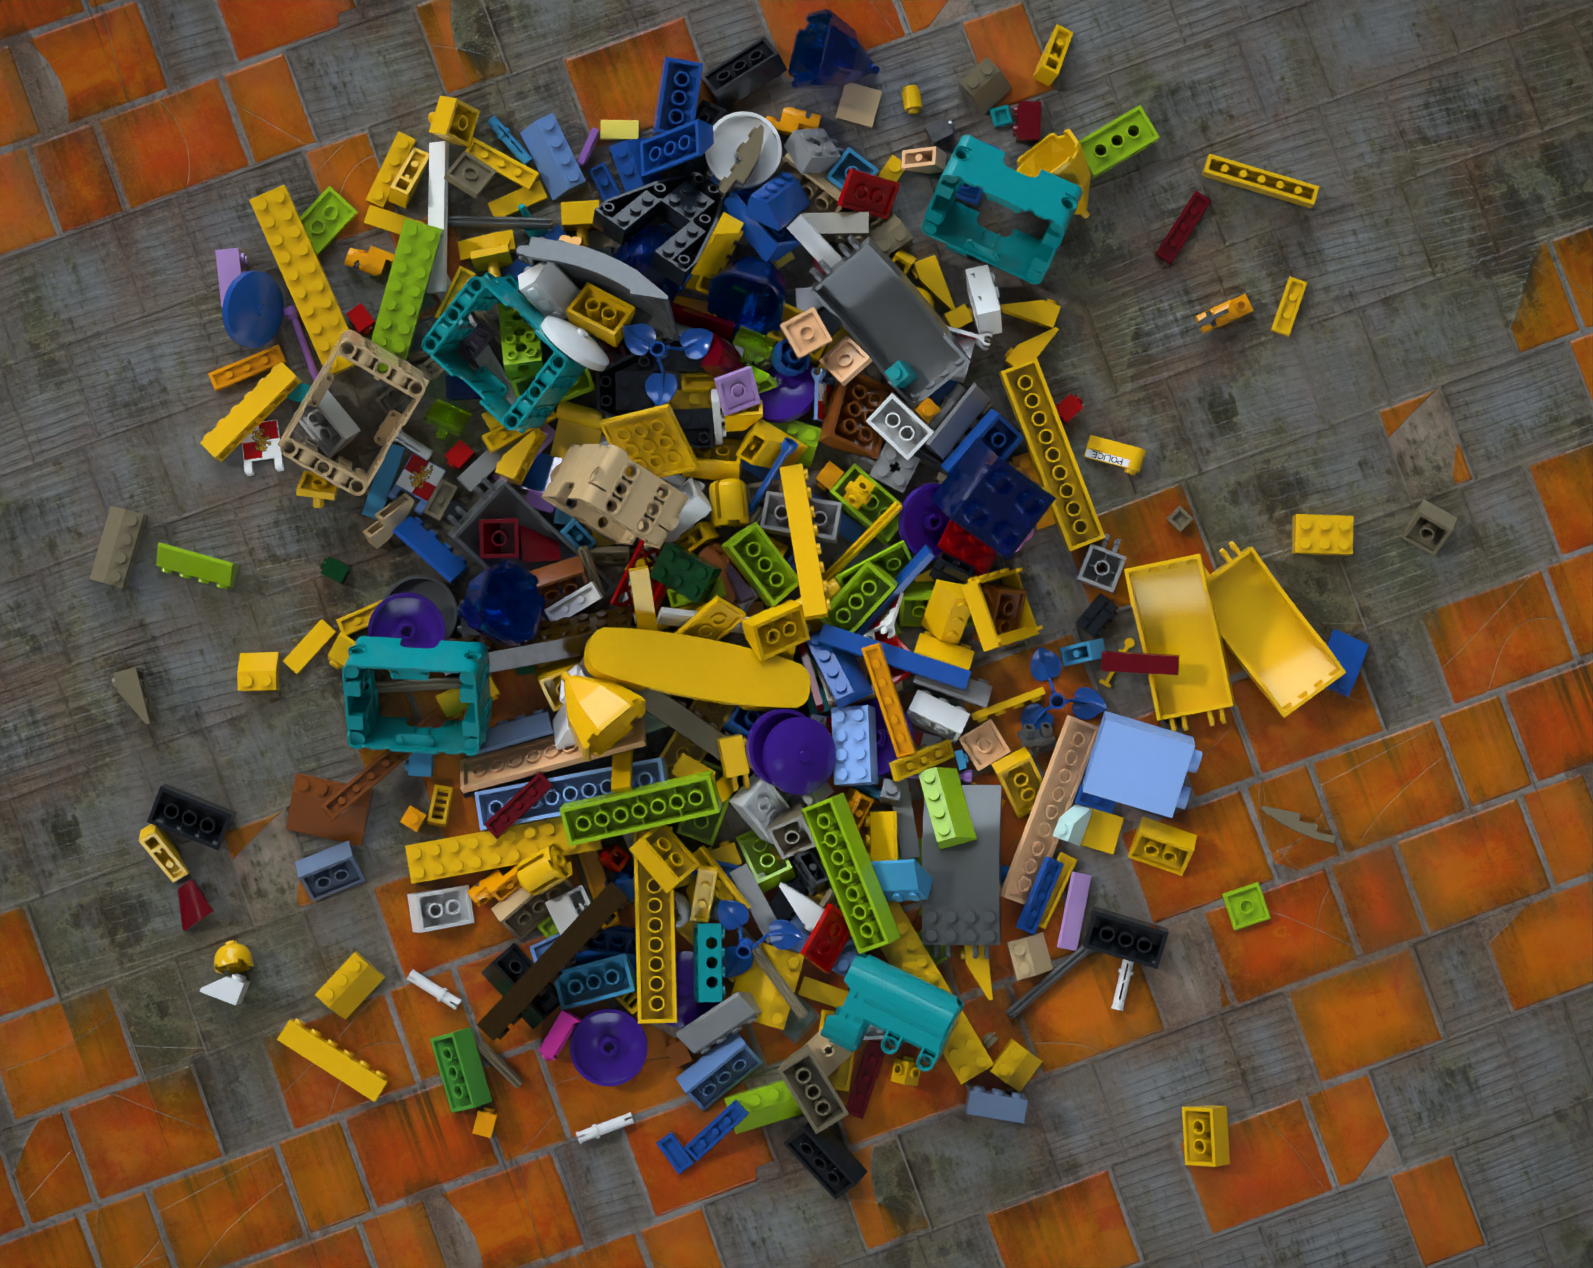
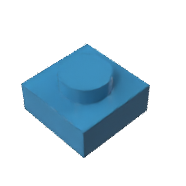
(961, 759)

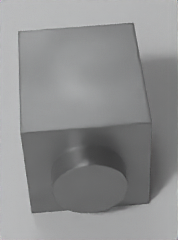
(939, 131)
(891, 792)

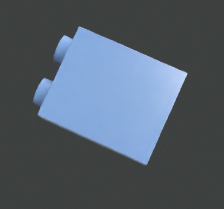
(1141, 765)

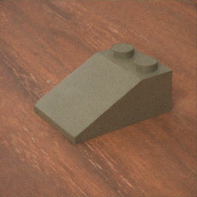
(134, 689)

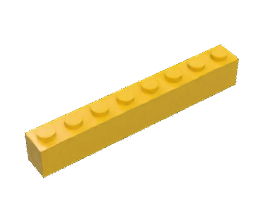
(804, 542)

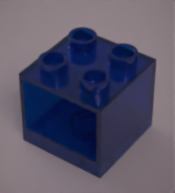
(993, 498)

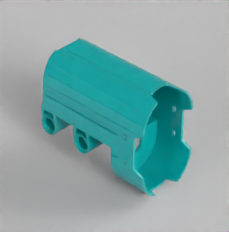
(897, 1004)

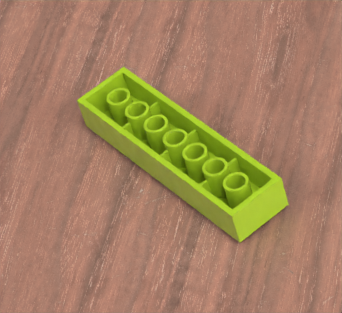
(406, 288)
(641, 808)
(851, 873)

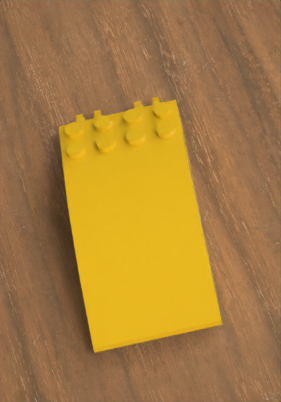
(1179, 618)
(1269, 632)

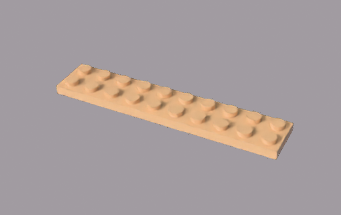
(534, 757)
(1052, 801)

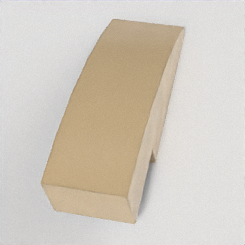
(388, 520)

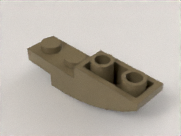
(749, 155)

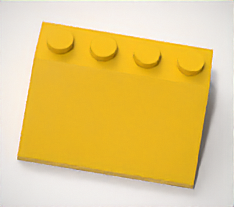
(768, 998)

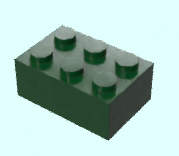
(685, 572)

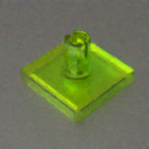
(754, 344)
(447, 418)

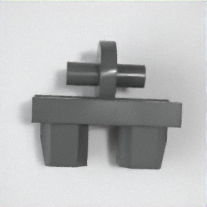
(1036, 738)

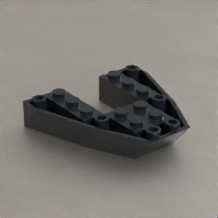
(683, 201)
(622, 391)

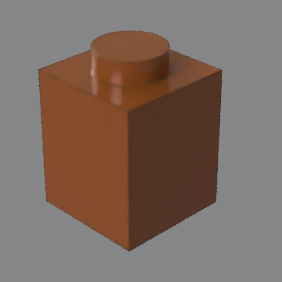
(678, 1052)

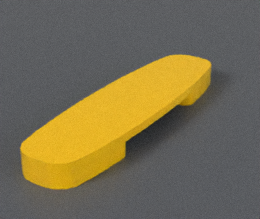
(696, 669)

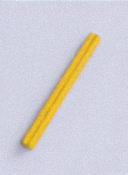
(863, 540)

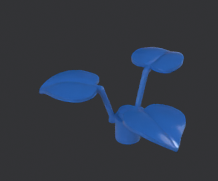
(642, 337)
(1086, 703)
(739, 958)

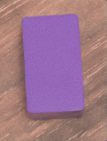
(537, 502)

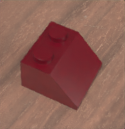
(721, 358)
(499, 537)

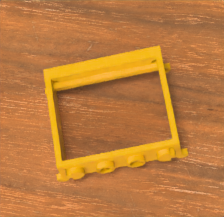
(981, 615)

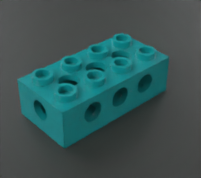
(701, 933)

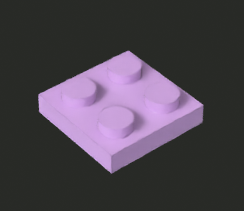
(737, 390)

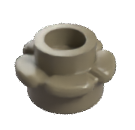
(989, 1039)

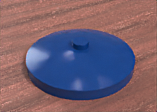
(253, 309)

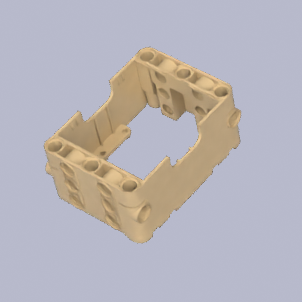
(367, 356)
(590, 480)

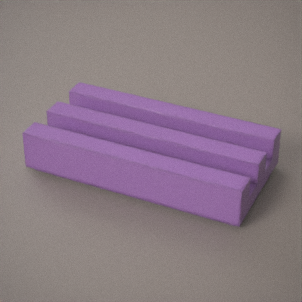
(588, 147)

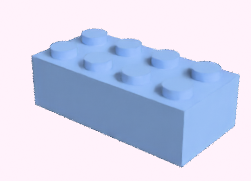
(855, 745)

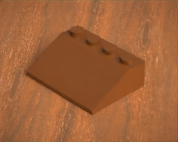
(847, 414)
(308, 817)

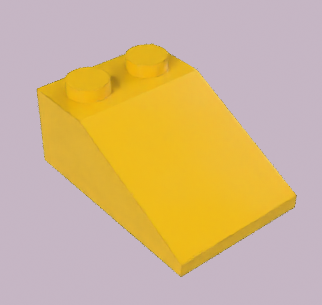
(1019, 780)

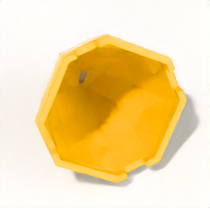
(1063, 158)
(599, 712)

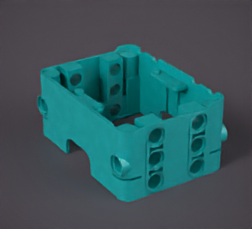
(957, 224)
(453, 325)
(379, 732)

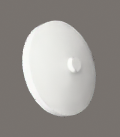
(730, 133)
(575, 343)

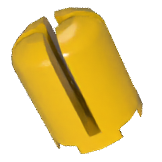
(728, 503)
(544, 870)

